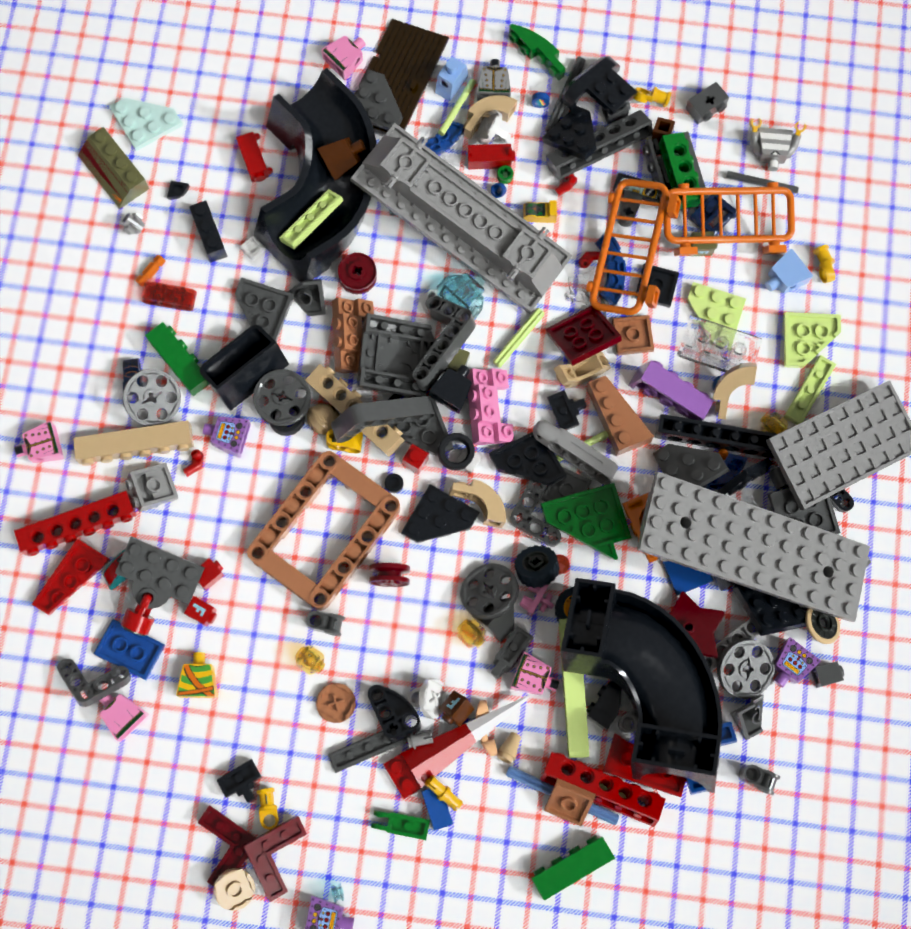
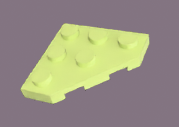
(716, 305)
(807, 336)

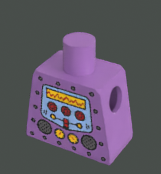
(228, 434)
(793, 663)
(327, 915)

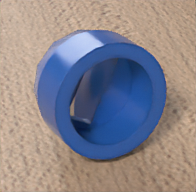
(496, 187)

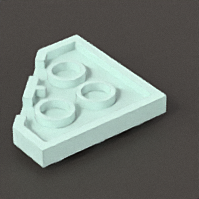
(145, 121)

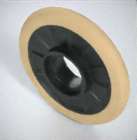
(823, 635)

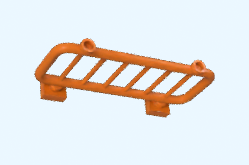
(774, 240)
(651, 295)

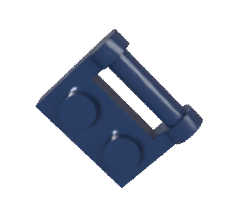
(711, 213)

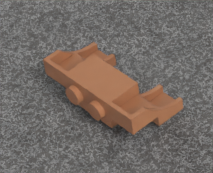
(348, 332)

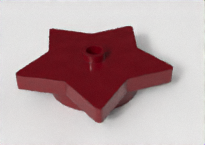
(701, 620)

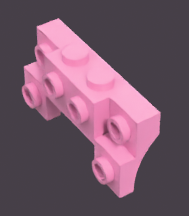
(484, 407)

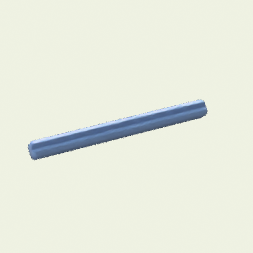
(546, 788)

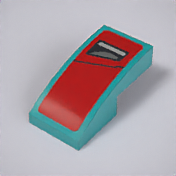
(109, 575)

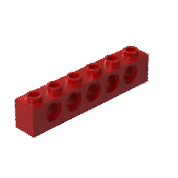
(27, 535)
(609, 798)

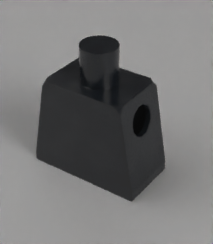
(452, 388)

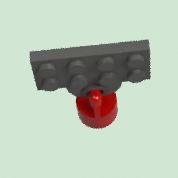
(155, 579)

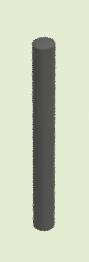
(758, 181)

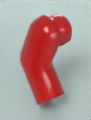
(566, 186)
(587, 258)
(196, 463)

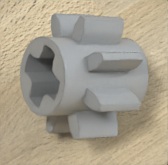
(133, 223)

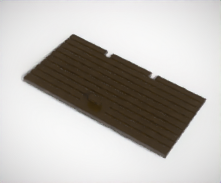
(407, 62)

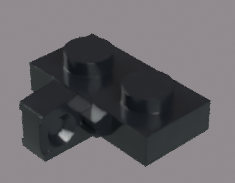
(565, 409)
(240, 781)

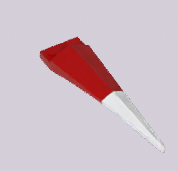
(415, 766)

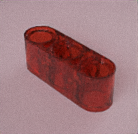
(168, 296)

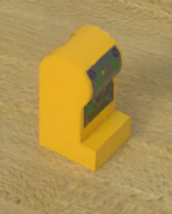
(540, 212)

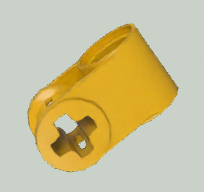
(351, 446)

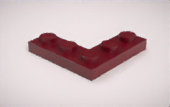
(231, 834)
(260, 851)

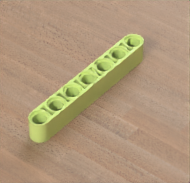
(574, 708)

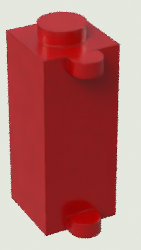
(490, 156)
(253, 157)

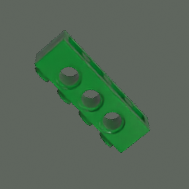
(673, 163)

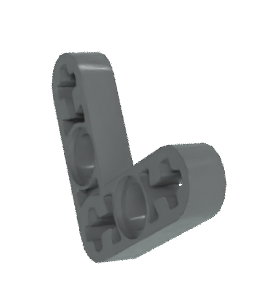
(526, 513)
(91, 688)

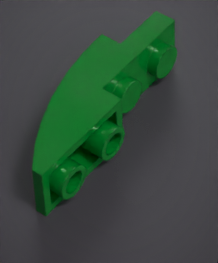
(537, 46)

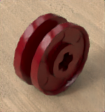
(353, 282)
(389, 574)

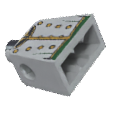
(493, 81)

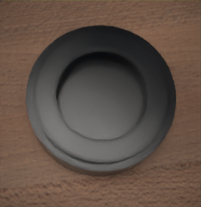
(394, 483)

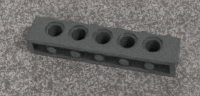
(608, 141)

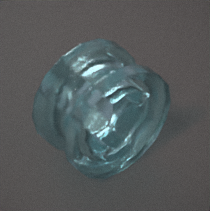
(337, 892)

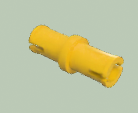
(443, 793)

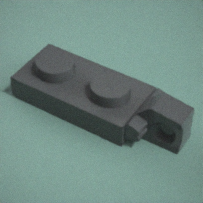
(511, 652)

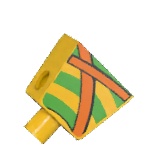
(197, 679)

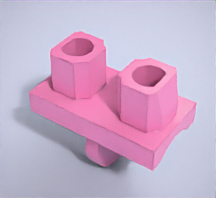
(530, 605)

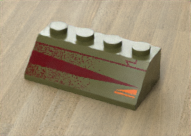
(112, 168)

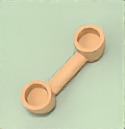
(488, 745)

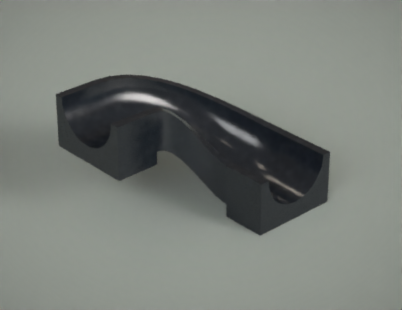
(318, 118)
(659, 670)

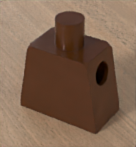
(341, 155)

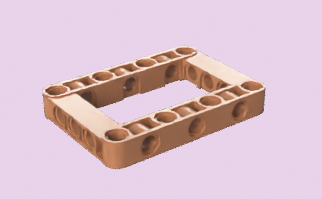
(354, 552)

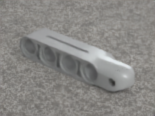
(575, 452)

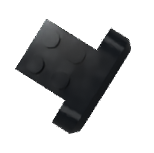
(601, 84)

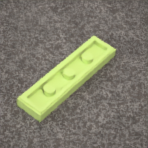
(311, 219)
(810, 390)

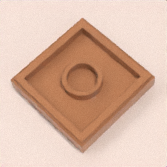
(635, 335)
(569, 802)

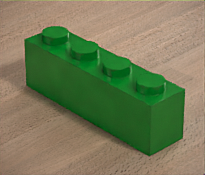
(177, 358)
(573, 867)

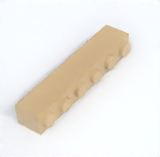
(133, 442)

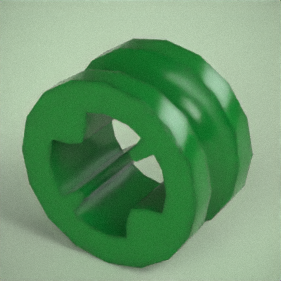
(509, 170)

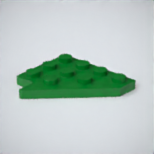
(590, 517)

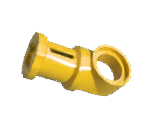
(656, 95)
(826, 270)
(267, 807)

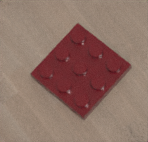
(583, 335)

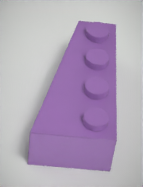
(671, 390)

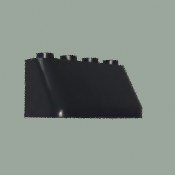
(242, 364)

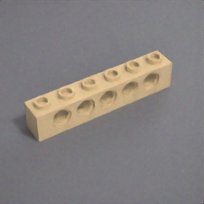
(319, 379)

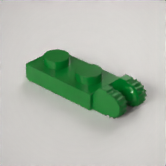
(403, 825)

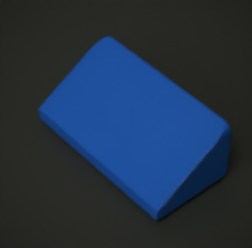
(437, 810)

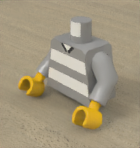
(773, 144)

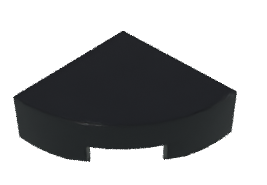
(177, 190)

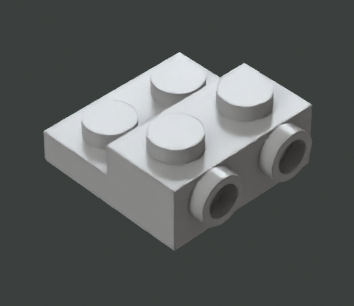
(151, 487)

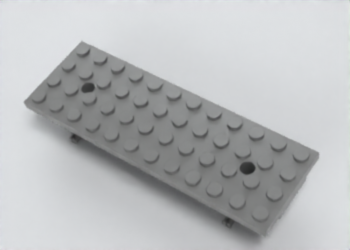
(461, 217)
(753, 547)

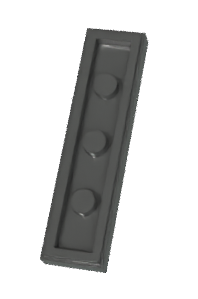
(362, 750)

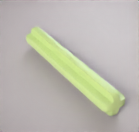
(518, 338)

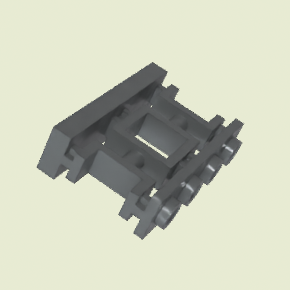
(658, 169)

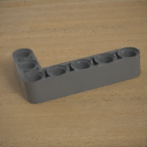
(458, 329)
(380, 413)

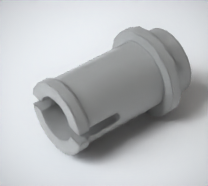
(418, 739)

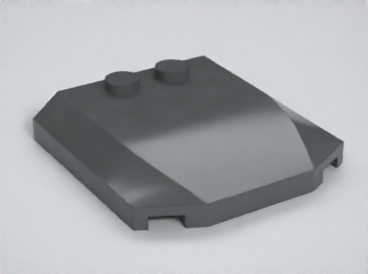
(391, 353)

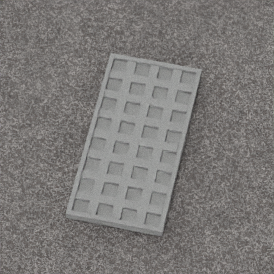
(843, 444)

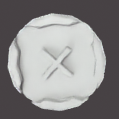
(491, 128)
(430, 697)

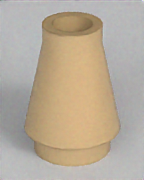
(509, 748)

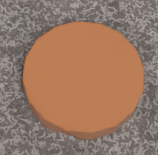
(336, 703)

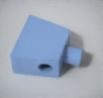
(452, 74)
(788, 273)

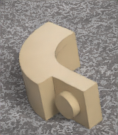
(481, 109)
(582, 372)
(733, 378)
(485, 497)

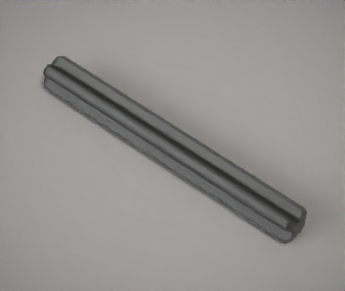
(560, 107)

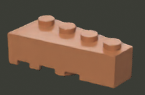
(618, 418)

